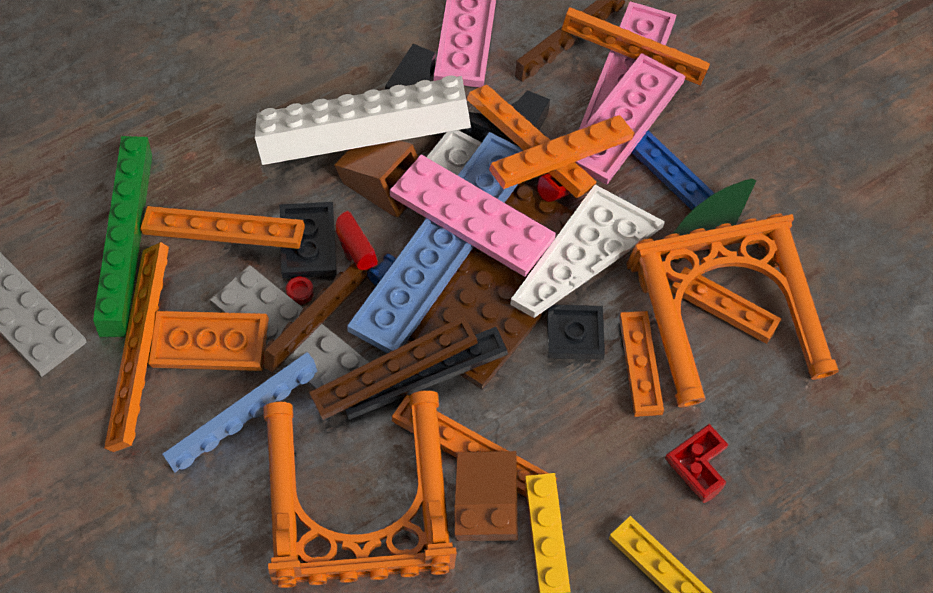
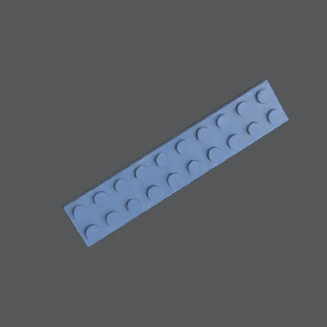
(425, 263)

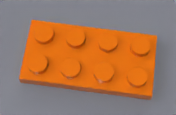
(209, 340)

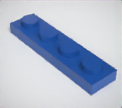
(671, 171)

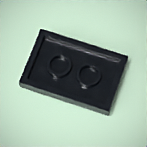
(317, 247)

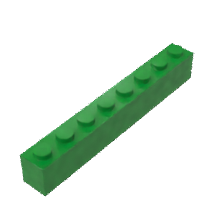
(123, 237)

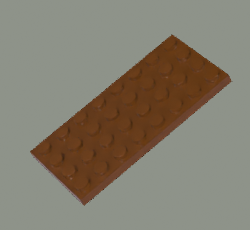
(485, 288)

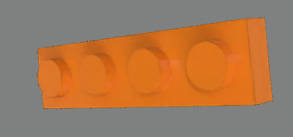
(730, 307)
(641, 364)

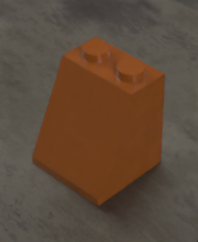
(376, 170)

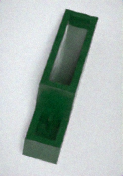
(717, 209)

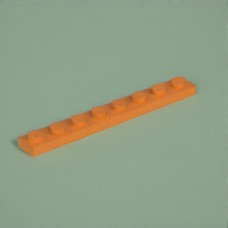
(136, 348)

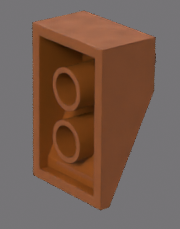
(486, 496)

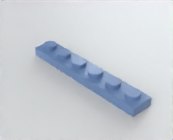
(233, 418)

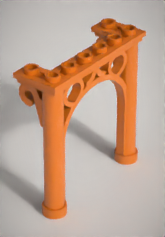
(780, 252)
(439, 552)

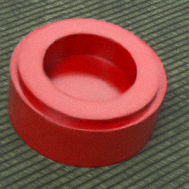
(300, 290)

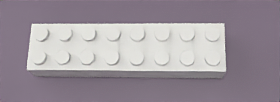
(361, 120)

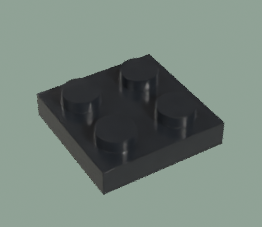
(575, 332)

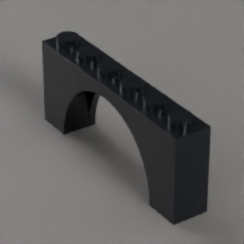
(420, 64)

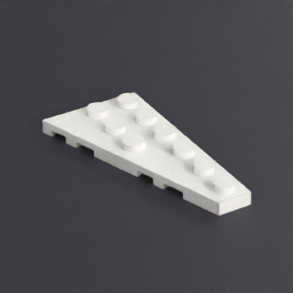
(590, 241)

